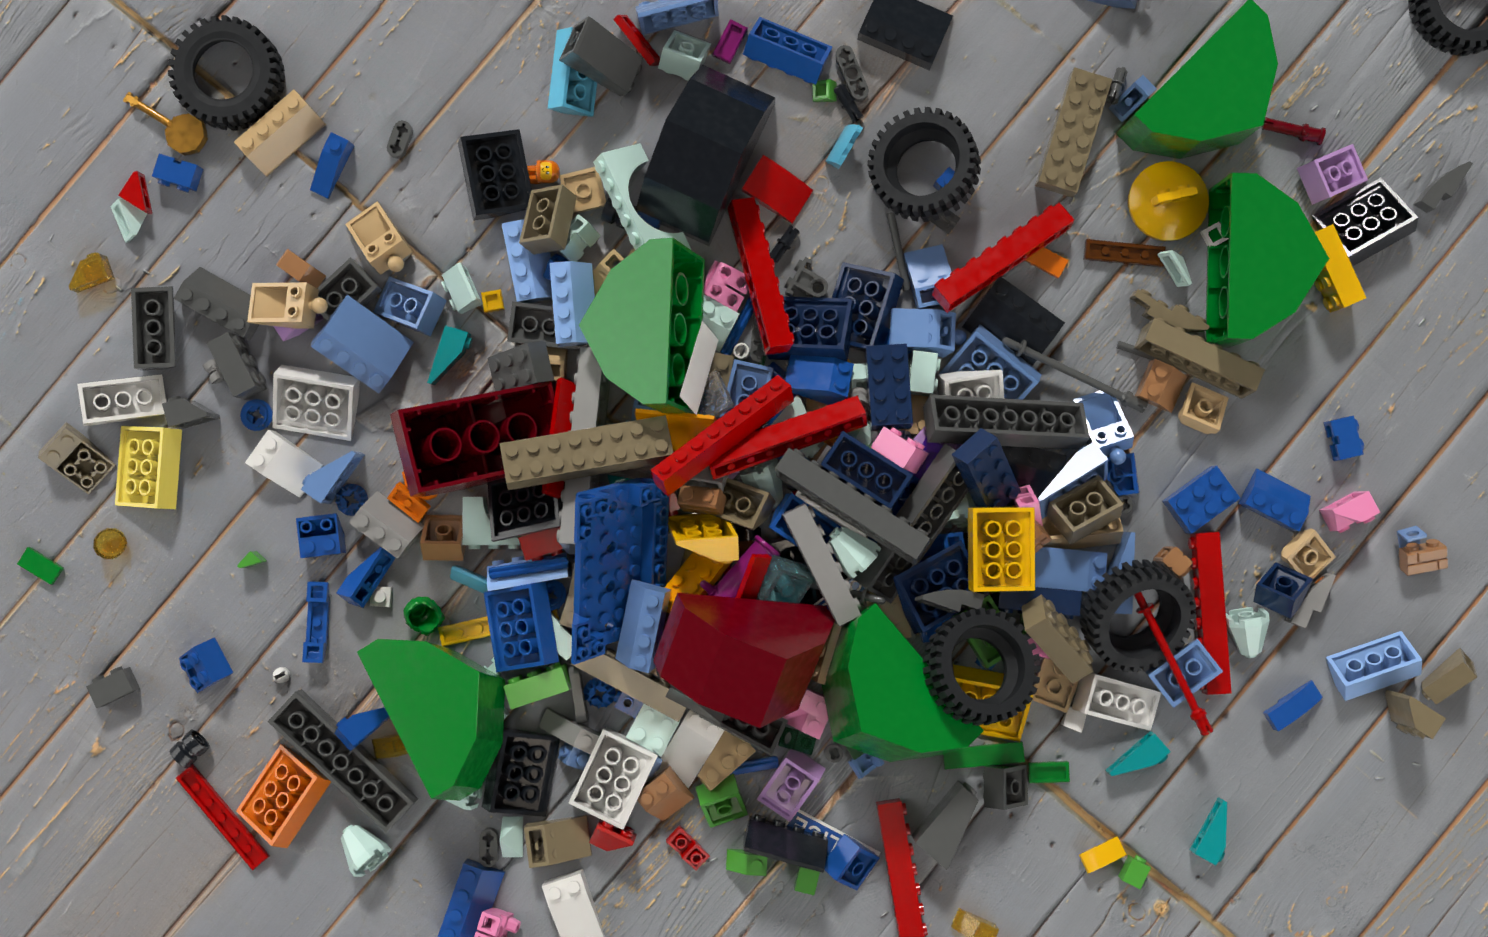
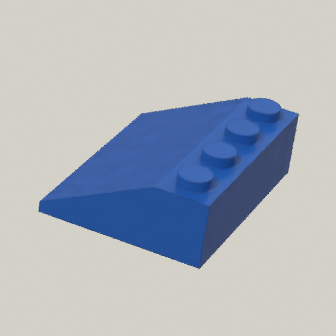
(521, 627)

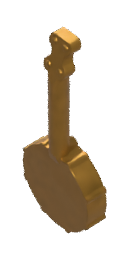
(183, 132)

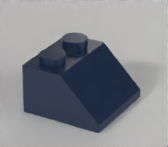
(1282, 590)

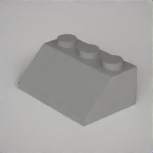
(387, 525)

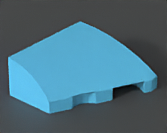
(843, 145)

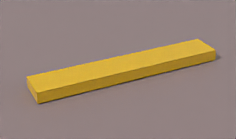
(468, 630)

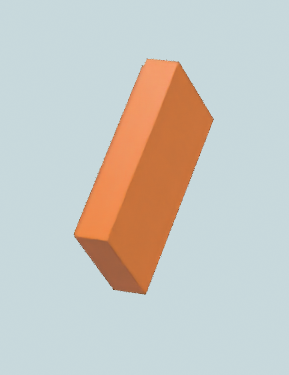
(1048, 262)

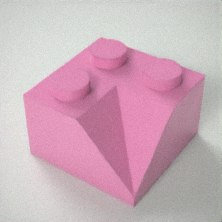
(903, 452)
(1352, 508)
(811, 715)

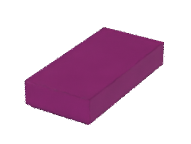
(730, 41)

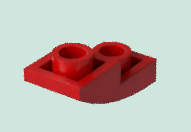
(687, 847)

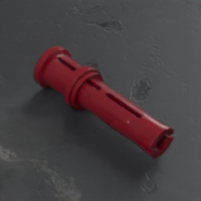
(1303, 132)

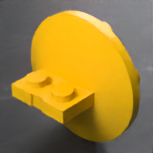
(1168, 201)

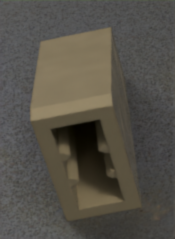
(1449, 677)

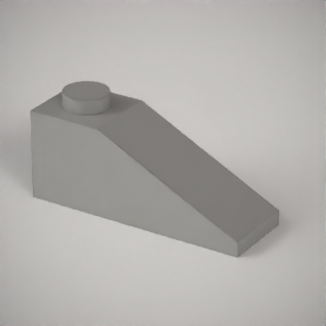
(570, 731)

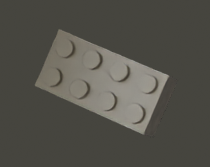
(1057, 638)

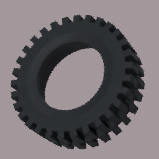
(1445, 32)
(258, 93)
(905, 134)
(1141, 648)
(1016, 658)

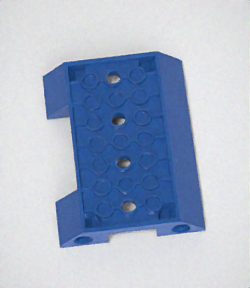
(637, 551)

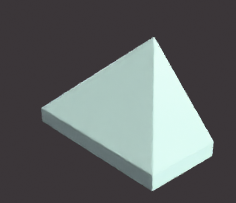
(128, 218)
(1176, 267)
(512, 836)

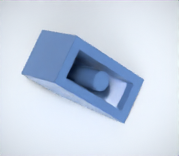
(1132, 98)

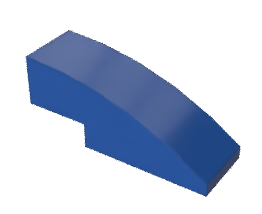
(1293, 706)

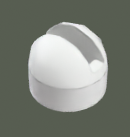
(738, 349)
(283, 679)

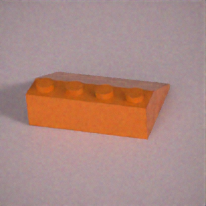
(283, 797)

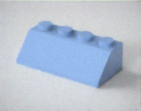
(525, 267)
(571, 296)
(505, 582)
(1374, 665)

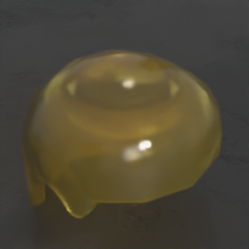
(110, 543)

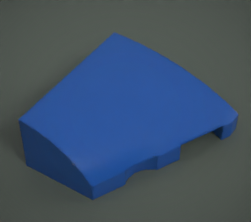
(1124, 476)

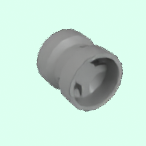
(214, 371)
(862, 395)

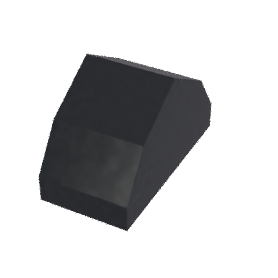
(703, 153)

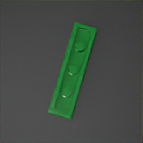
(985, 755)

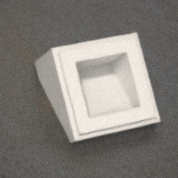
(1074, 720)

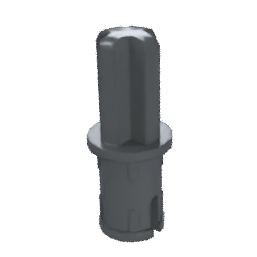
(1117, 85)

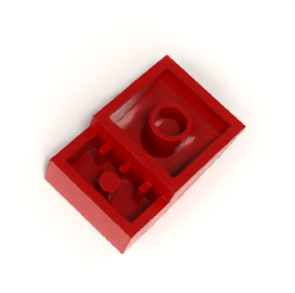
(777, 189)

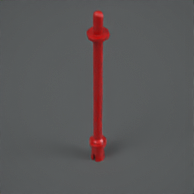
(1197, 714)

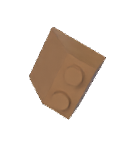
(1161, 385)
(442, 538)
(664, 794)

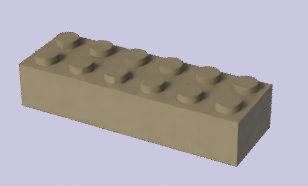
(1073, 132)
(1199, 358)
(634, 683)

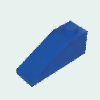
(331, 164)
(365, 578)
(360, 726)

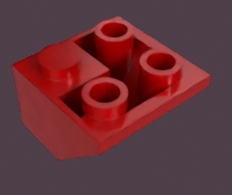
(611, 837)

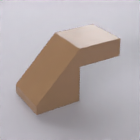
(300, 269)

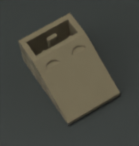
(76, 458)
(557, 841)

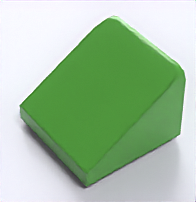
(824, 91)
(251, 559)

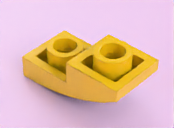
(1102, 854)

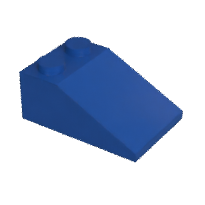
(819, 378)

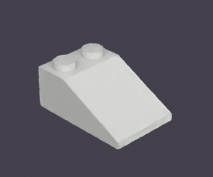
(972, 383)
(282, 462)

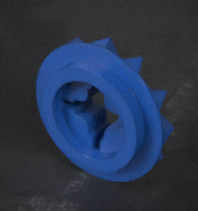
(249, 420)
(347, 490)
(559, 591)
(590, 690)

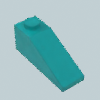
(449, 352)
(1142, 754)
(1212, 836)

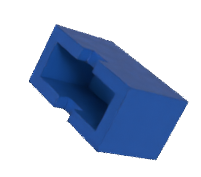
(182, 174)
(1344, 438)

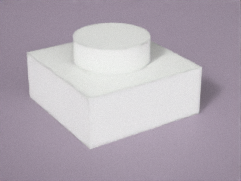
(1208, 241)
(381, 597)

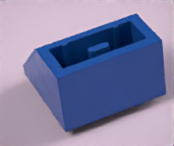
(320, 535)
(205, 665)

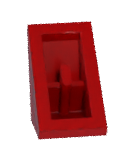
(136, 192)

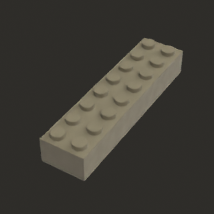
(586, 452)

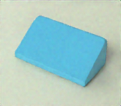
(469, 578)

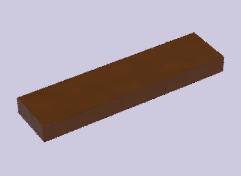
(1123, 253)

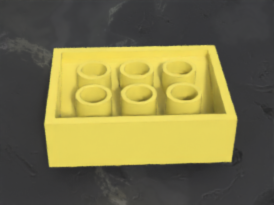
(148, 467)

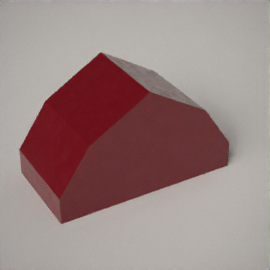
(459, 440)
(742, 653)

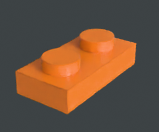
(412, 506)

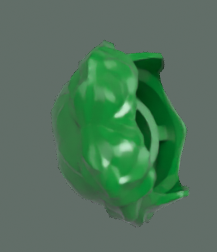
(423, 615)

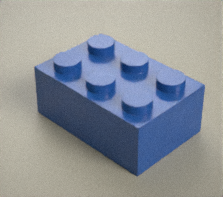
(1201, 499)

